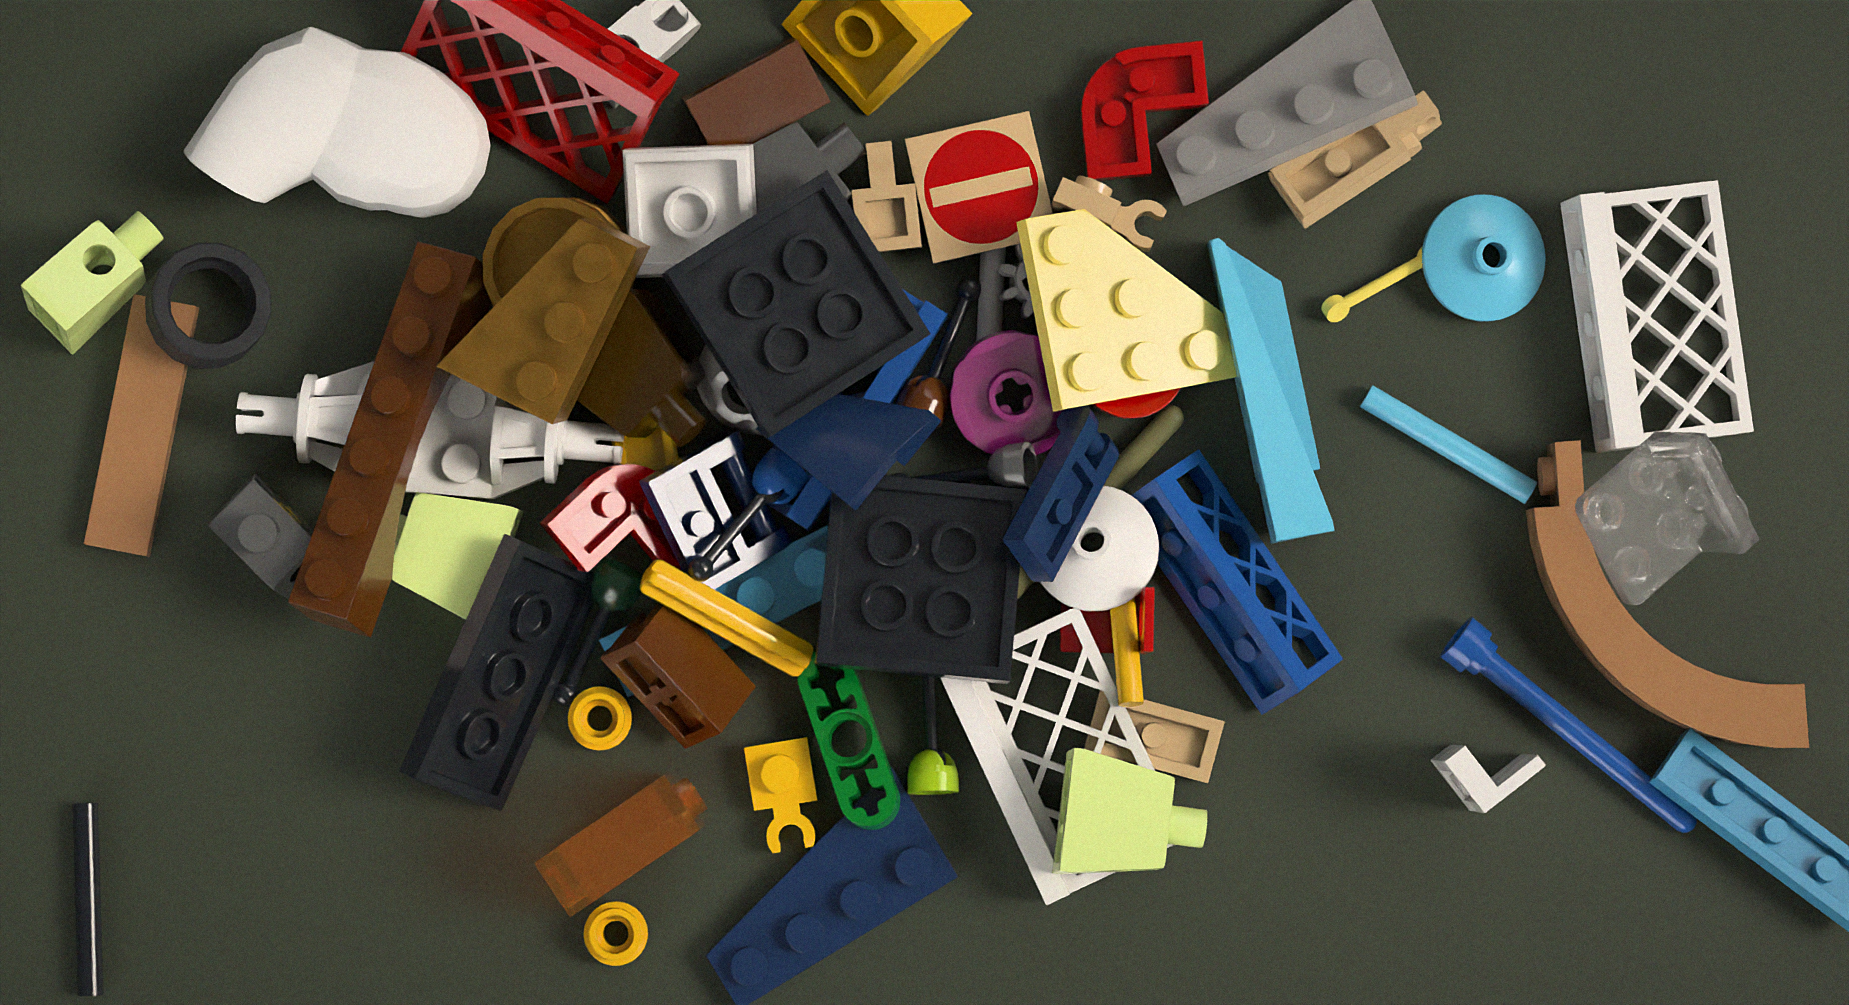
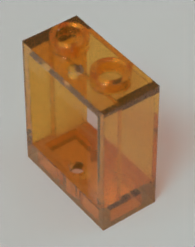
(622, 842)

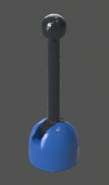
(776, 482)

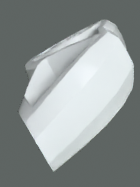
(351, 118)

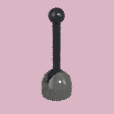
(1008, 467)

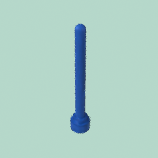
(1474, 651)

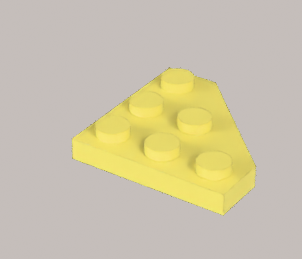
(1114, 317)

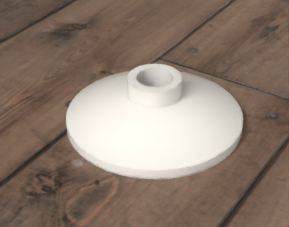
(1120, 566)

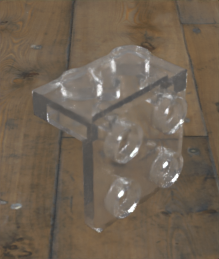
(1662, 512)

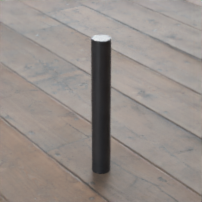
(88, 899)

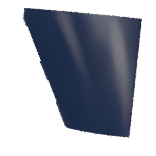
(854, 442)

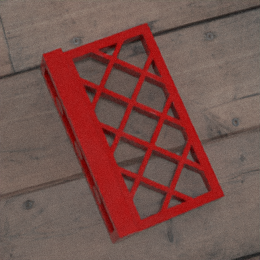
(552, 37)

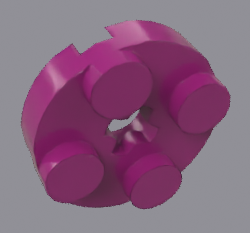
(980, 377)

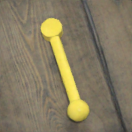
(1338, 307)

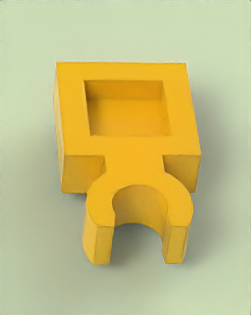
(781, 780)

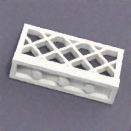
(1604, 323)
(1005, 763)

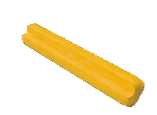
(726, 618)

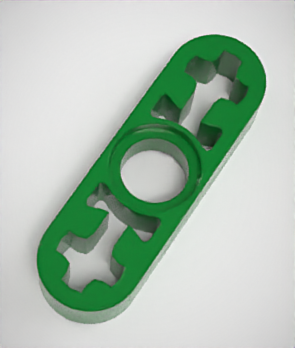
(849, 789)

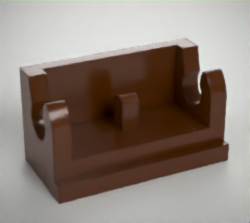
(757, 97)
(678, 674)

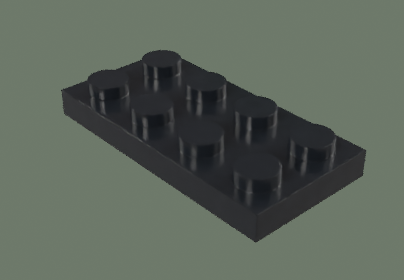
(501, 674)

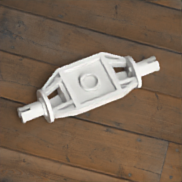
(461, 444)

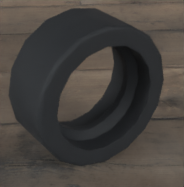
(224, 260)

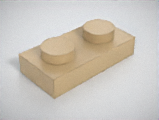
(1172, 737)

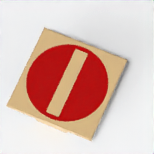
(978, 184)

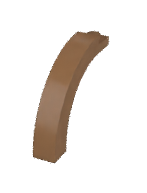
(1624, 651)

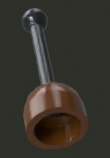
(928, 390)

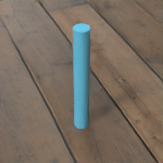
(1448, 444)

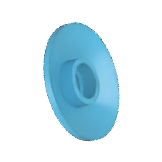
(1455, 261)

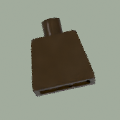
(645, 374)

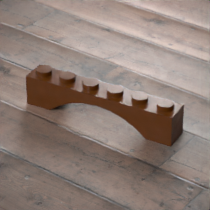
(357, 528)

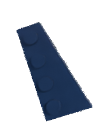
(831, 898)

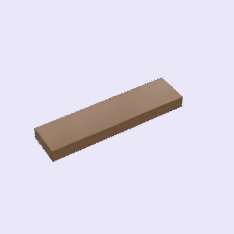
(138, 436)

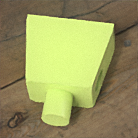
(73, 299)
(449, 547)
(1119, 817)

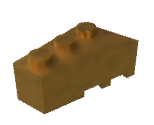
(552, 322)

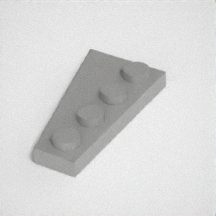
(1300, 100)

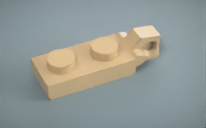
(1344, 168)

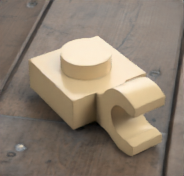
(1096, 199)
(885, 208)

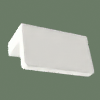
(1474, 784)

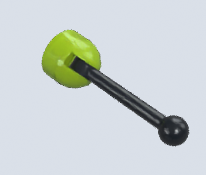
(932, 769)

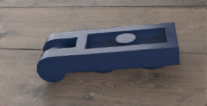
(1061, 494)

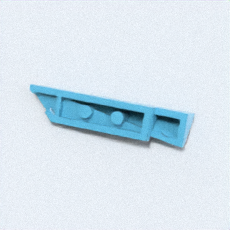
(1270, 395)

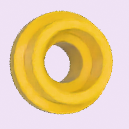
(579, 714)
(615, 954)

